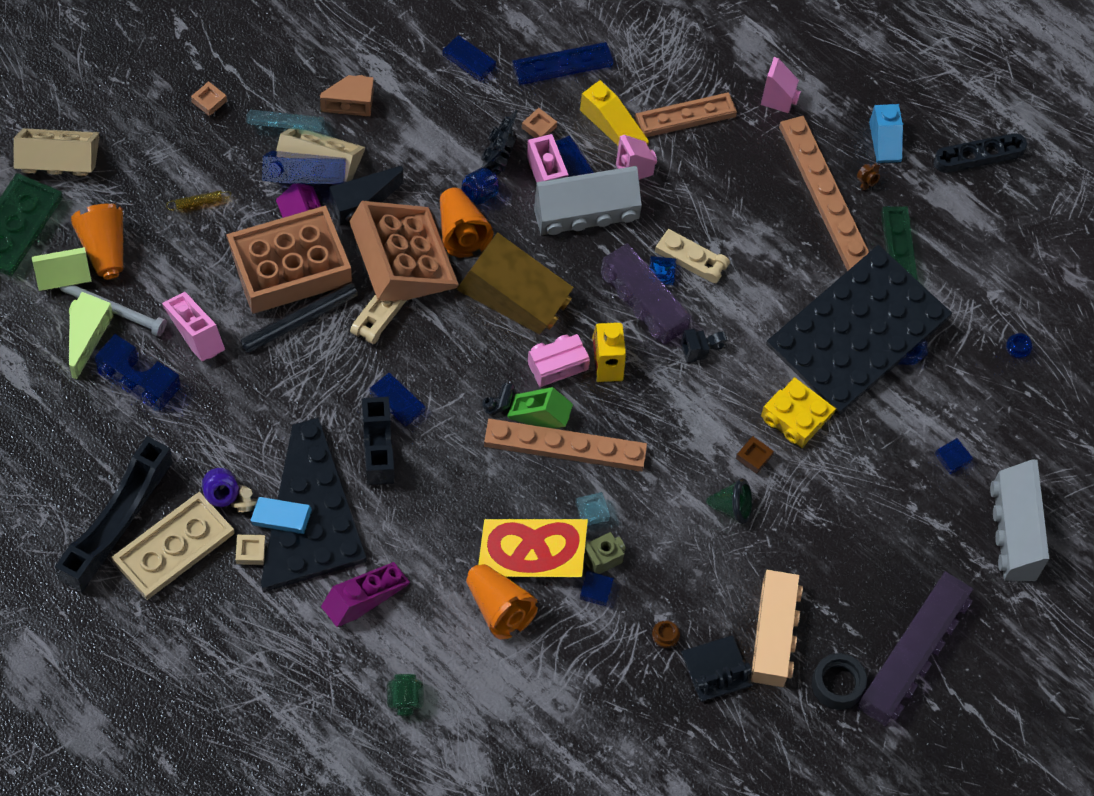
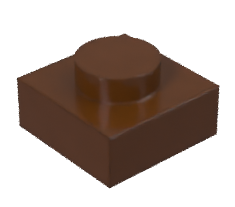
(754, 454)

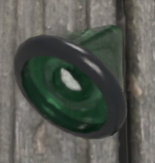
(733, 501)

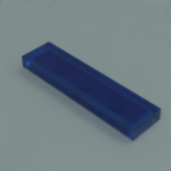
(562, 63)

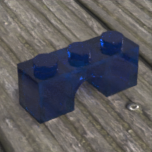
(152, 386)

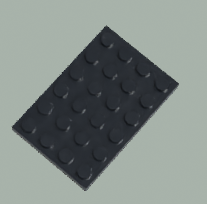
(859, 329)

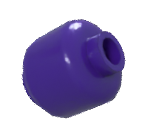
(220, 487)

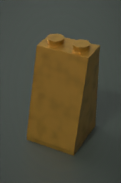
(516, 285)

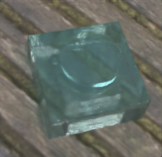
(593, 508)

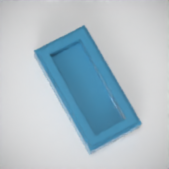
(281, 515)

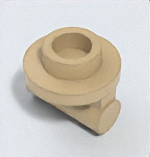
(244, 500)

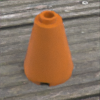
(462, 224)
(102, 236)
(501, 601)

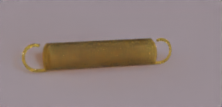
(198, 200)

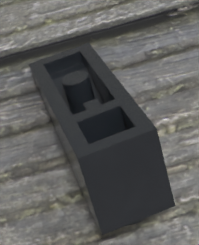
(373, 188)

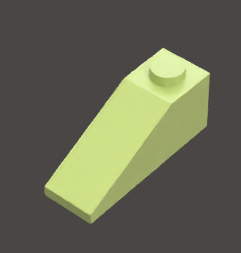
(87, 324)

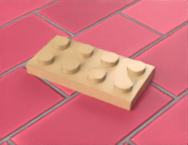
(173, 545)

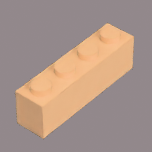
(775, 628)

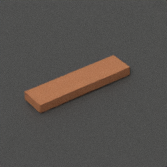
(686, 115)

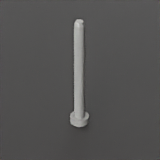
(157, 326)

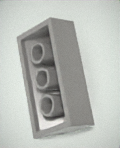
(588, 200)
(1020, 522)

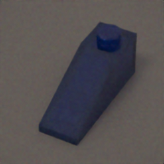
(302, 168)

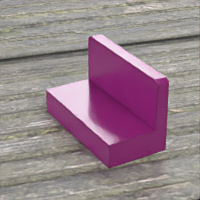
(297, 199)

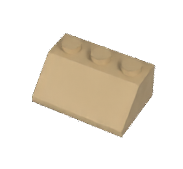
(318, 144)
(55, 151)

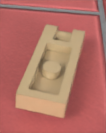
(692, 256)
(377, 313)

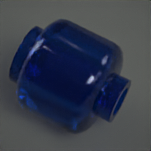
(480, 185)

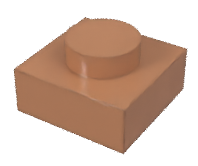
(209, 98)
(539, 124)

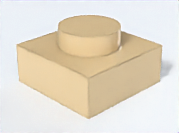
(250, 549)

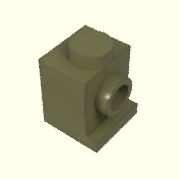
(599, 560)

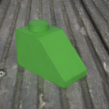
(541, 408)

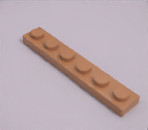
(565, 445)

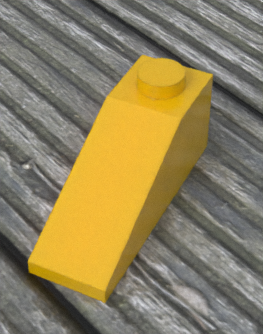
(609, 113)

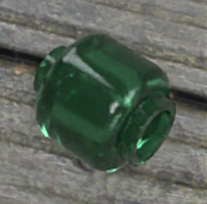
(405, 694)

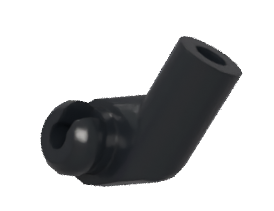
(500, 403)

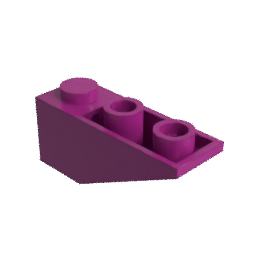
(363, 593)

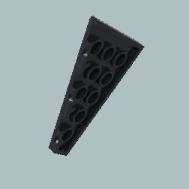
(330, 534)

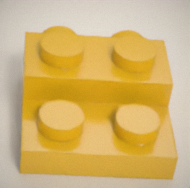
(797, 412)

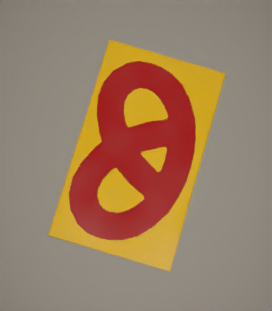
(534, 547)

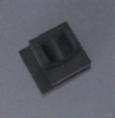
(697, 346)

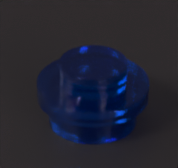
(1019, 345)

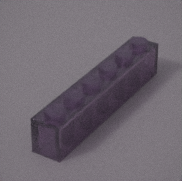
(915, 648)

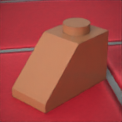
(349, 96)

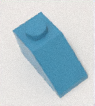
(887, 133)

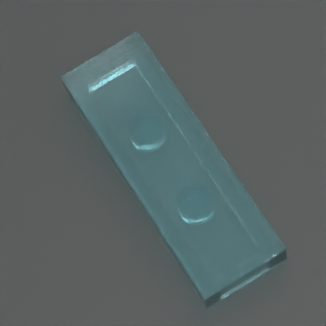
(285, 120)

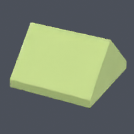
(61, 269)

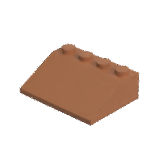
(401, 250)
(289, 259)

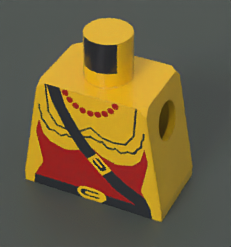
(609, 344)

